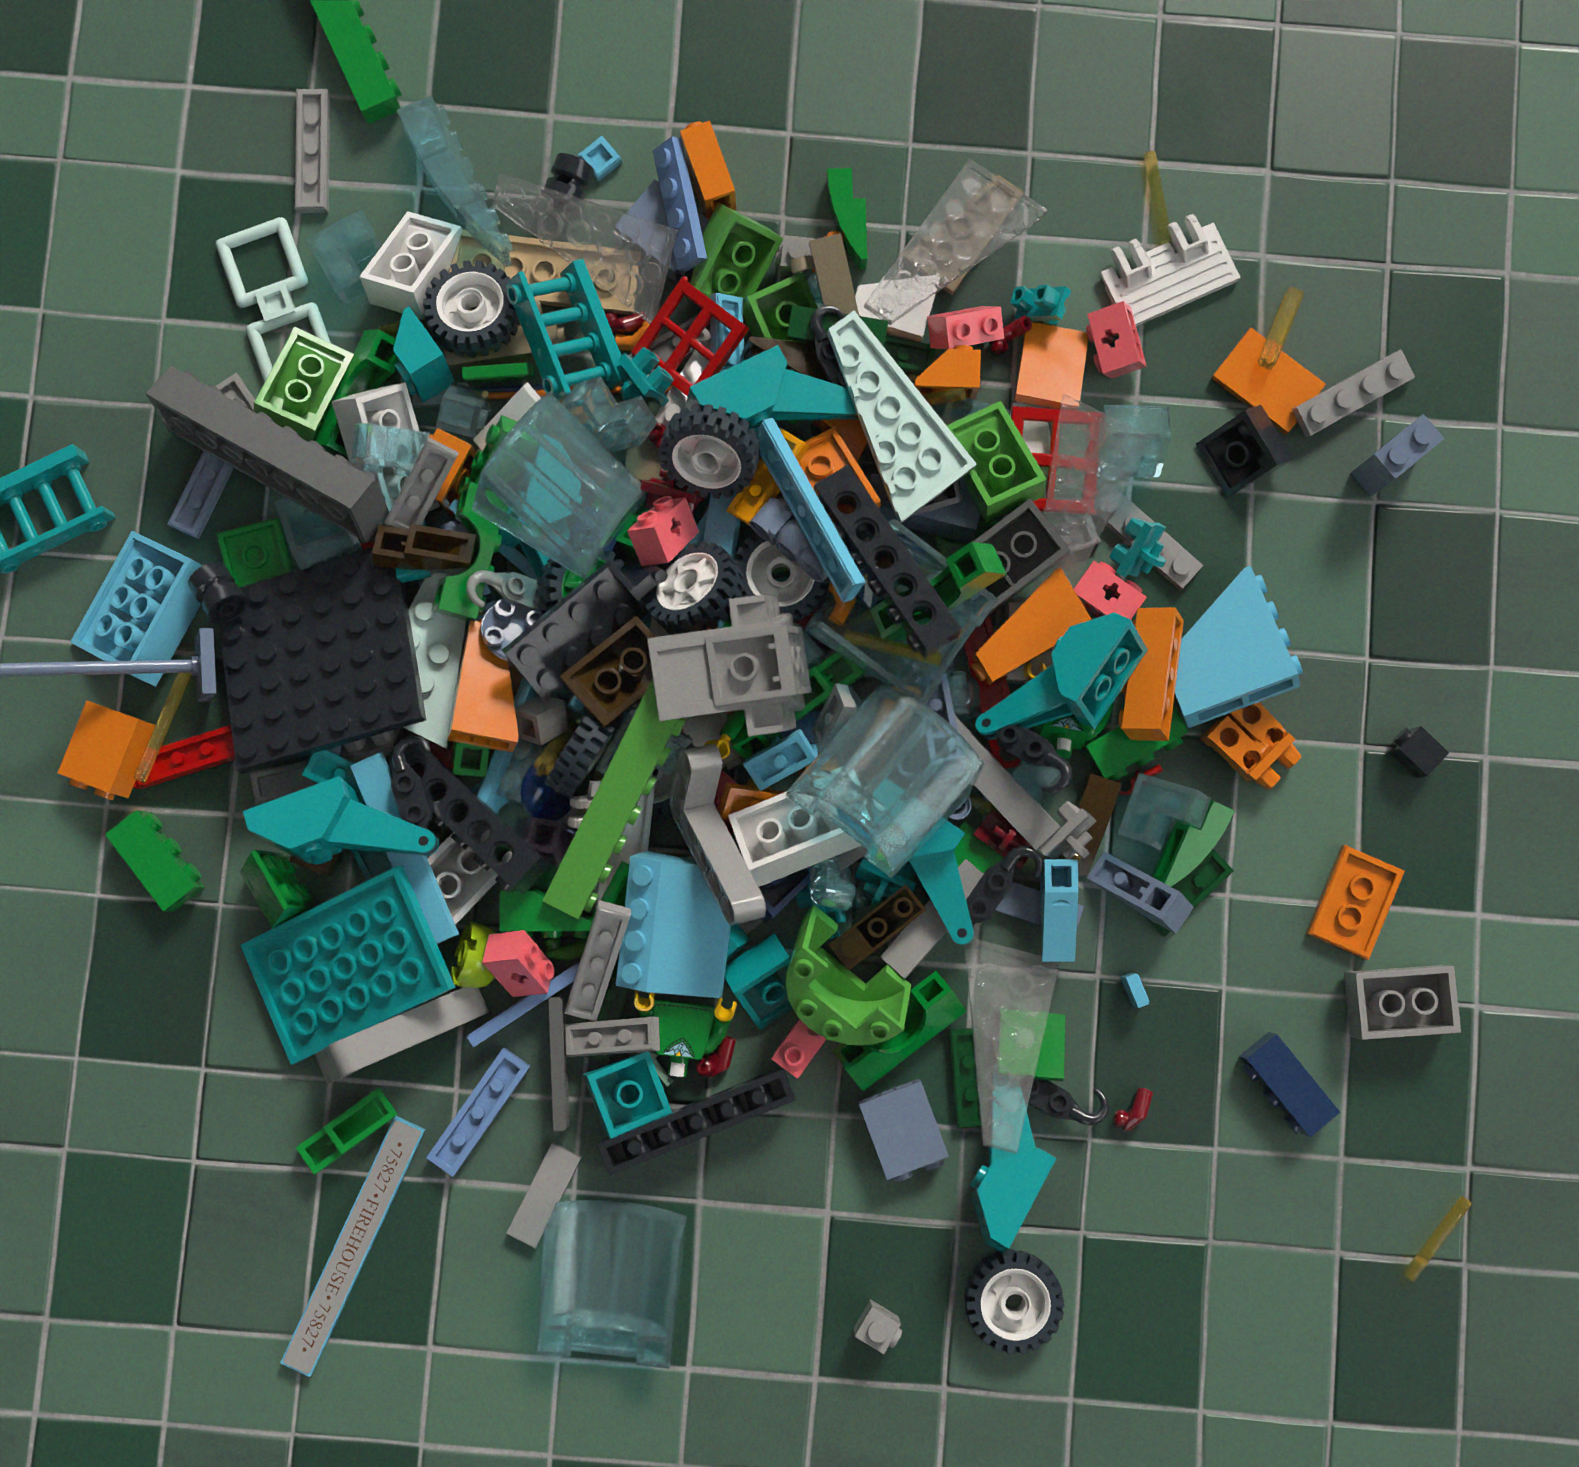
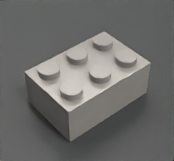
(1402, 1002)

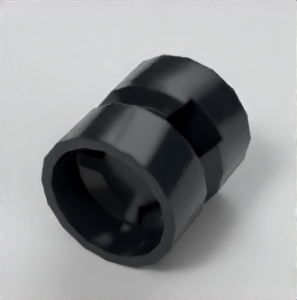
(570, 175)
(218, 593)

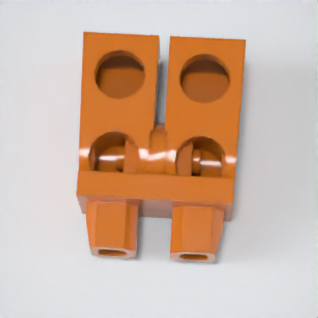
(1251, 742)

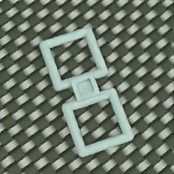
(275, 298)

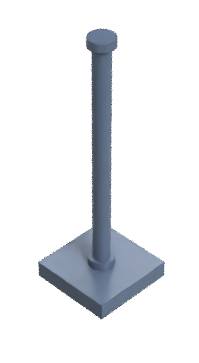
(200, 665)

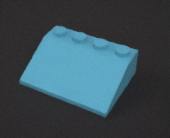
(140, 606)
(674, 929)

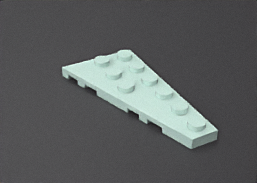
(904, 433)
(439, 654)

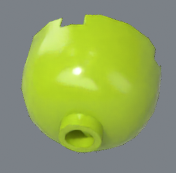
(470, 954)

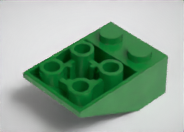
(275, 886)
(532, 914)

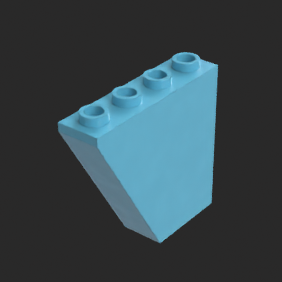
(1234, 654)

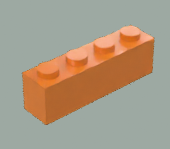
(1153, 682)

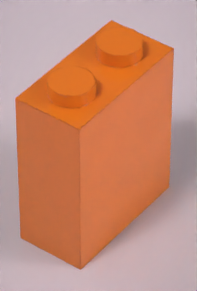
(707, 167)
(105, 751)

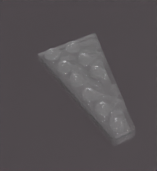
(1009, 1016)

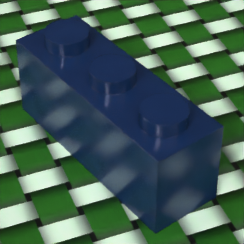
(1288, 1085)

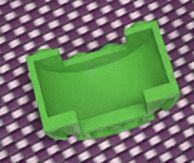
(835, 999)

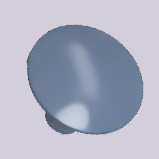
(505, 623)

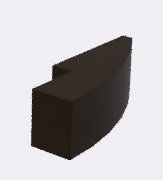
(422, 548)
(1097, 799)

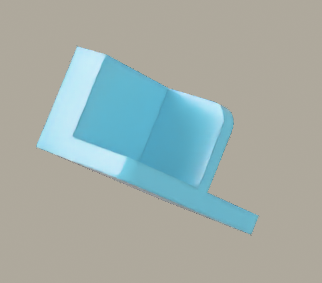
(780, 759)

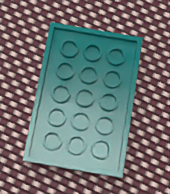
(347, 964)

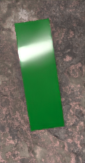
(848, 214)
(824, 677)
(1190, 845)
(346, 1131)

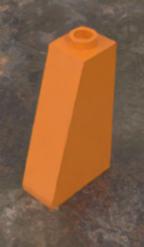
(1031, 629)
(483, 697)

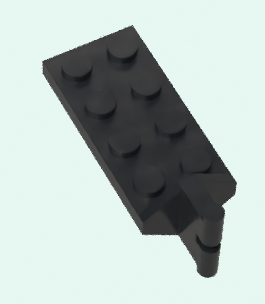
(581, 623)

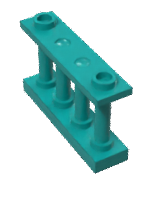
(591, 317)
(39, 477)

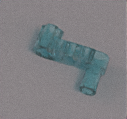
(827, 887)

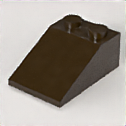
(614, 674)

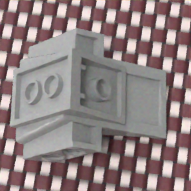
(745, 666)

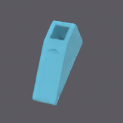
(1059, 909)

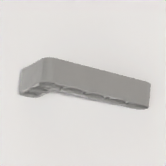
(708, 837)
(400, 1033)

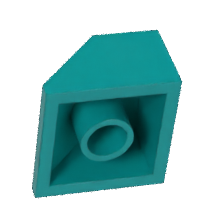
(420, 359)
(760, 981)
(627, 1094)

